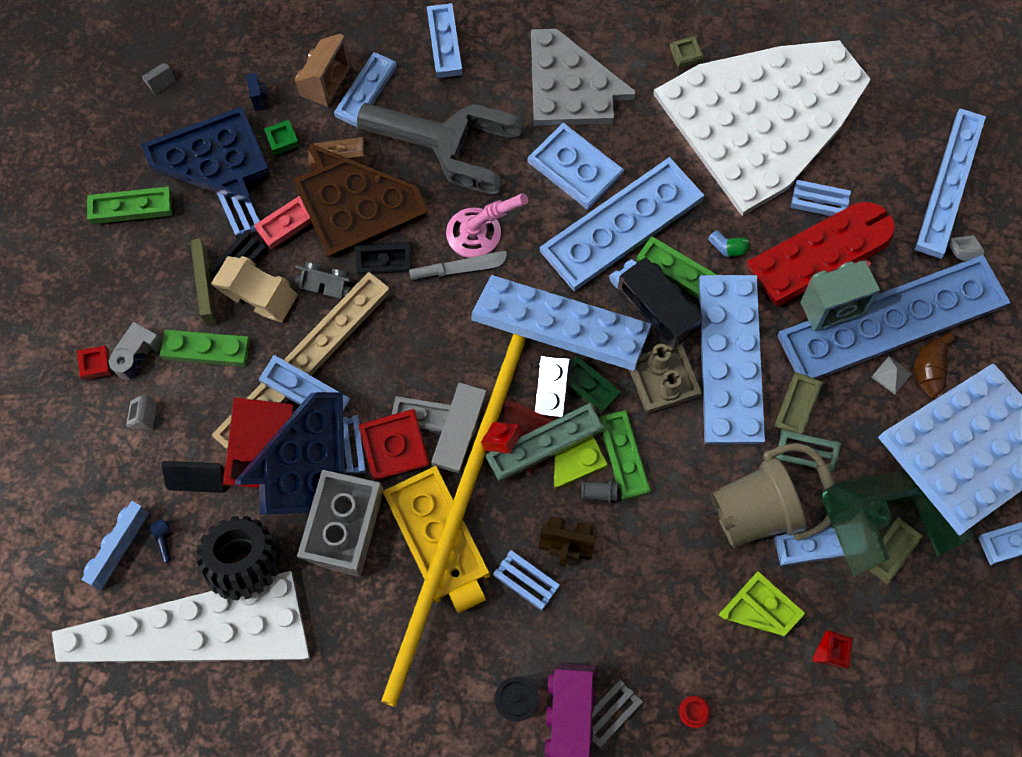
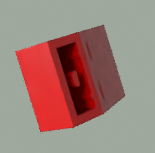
(250, 430)

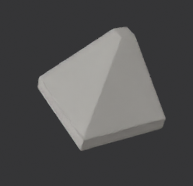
(966, 247)

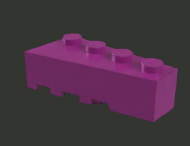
(571, 710)

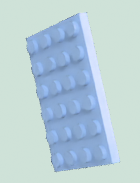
(964, 447)

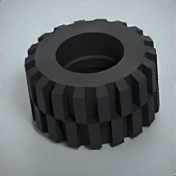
(233, 539)

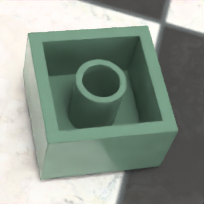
(839, 295)

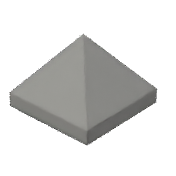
(891, 375)

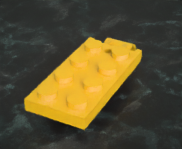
(421, 512)

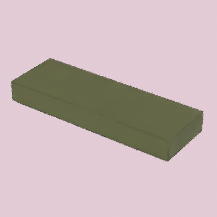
(203, 282)

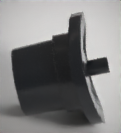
(516, 699)

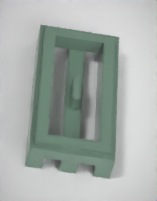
(811, 439)

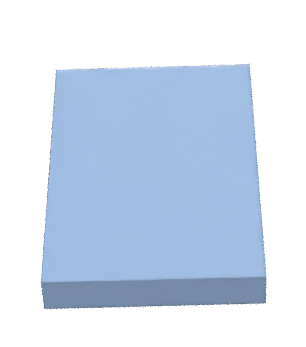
(575, 166)

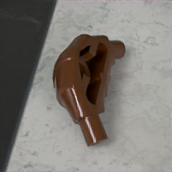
(932, 365)

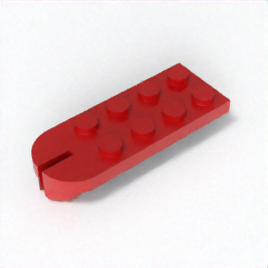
(842, 238)

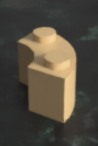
(242, 280)

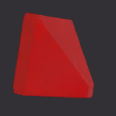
(834, 650)

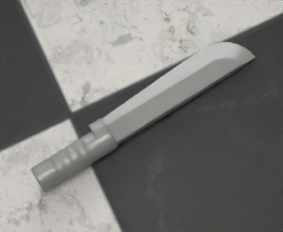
(471, 264)

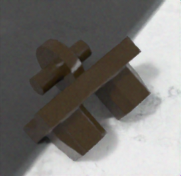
(567, 543)

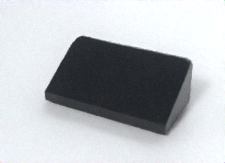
(383, 257)
(193, 476)

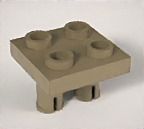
(664, 378)

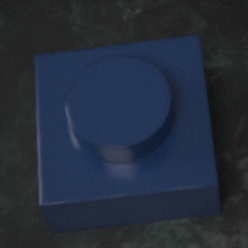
(256, 91)

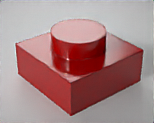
(93, 362)
(501, 437)

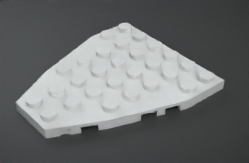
(764, 114)

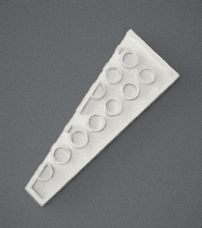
(195, 630)

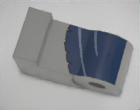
(132, 350)

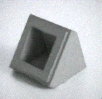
(159, 78)
(141, 413)

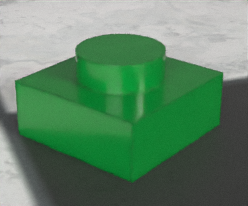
(281, 137)

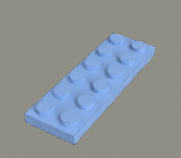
(621, 224)
(561, 322)
(731, 360)

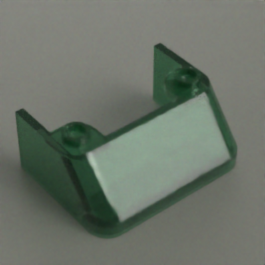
(861, 509)

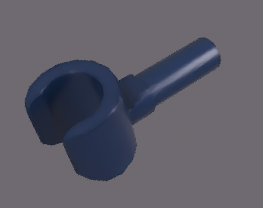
(159, 530)

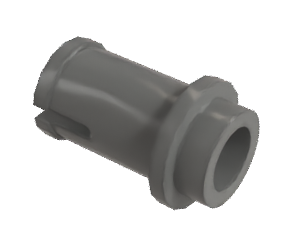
(599, 491)

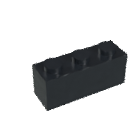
(660, 302)

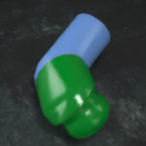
(729, 247)

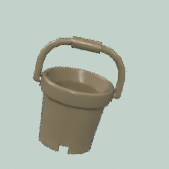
(767, 501)

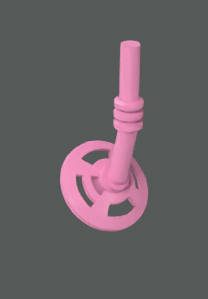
(475, 226)

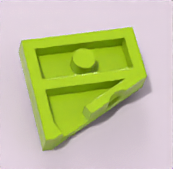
(578, 463)
(762, 607)

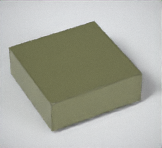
(686, 52)

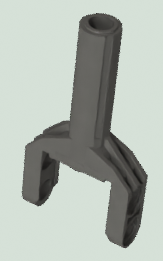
(446, 138)

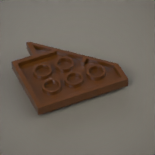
(353, 200)

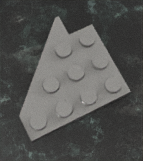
(571, 83)

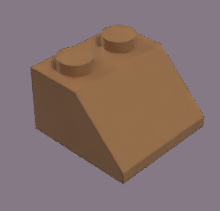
(324, 70)

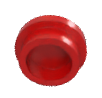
(694, 712)

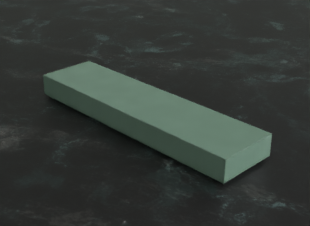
(546, 442)

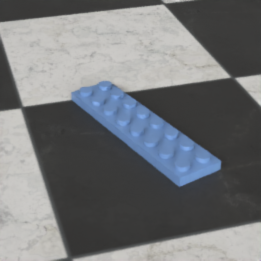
(897, 319)

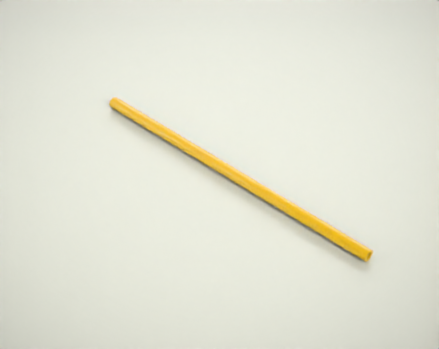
(451, 526)

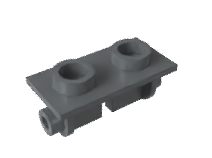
(313, 277)

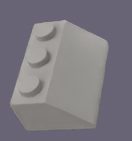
(341, 522)

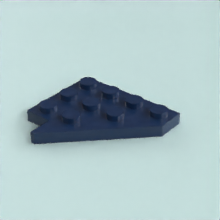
(211, 154)
(297, 454)

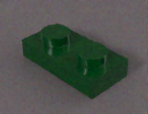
(591, 386)

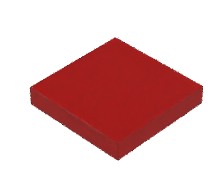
(394, 445)

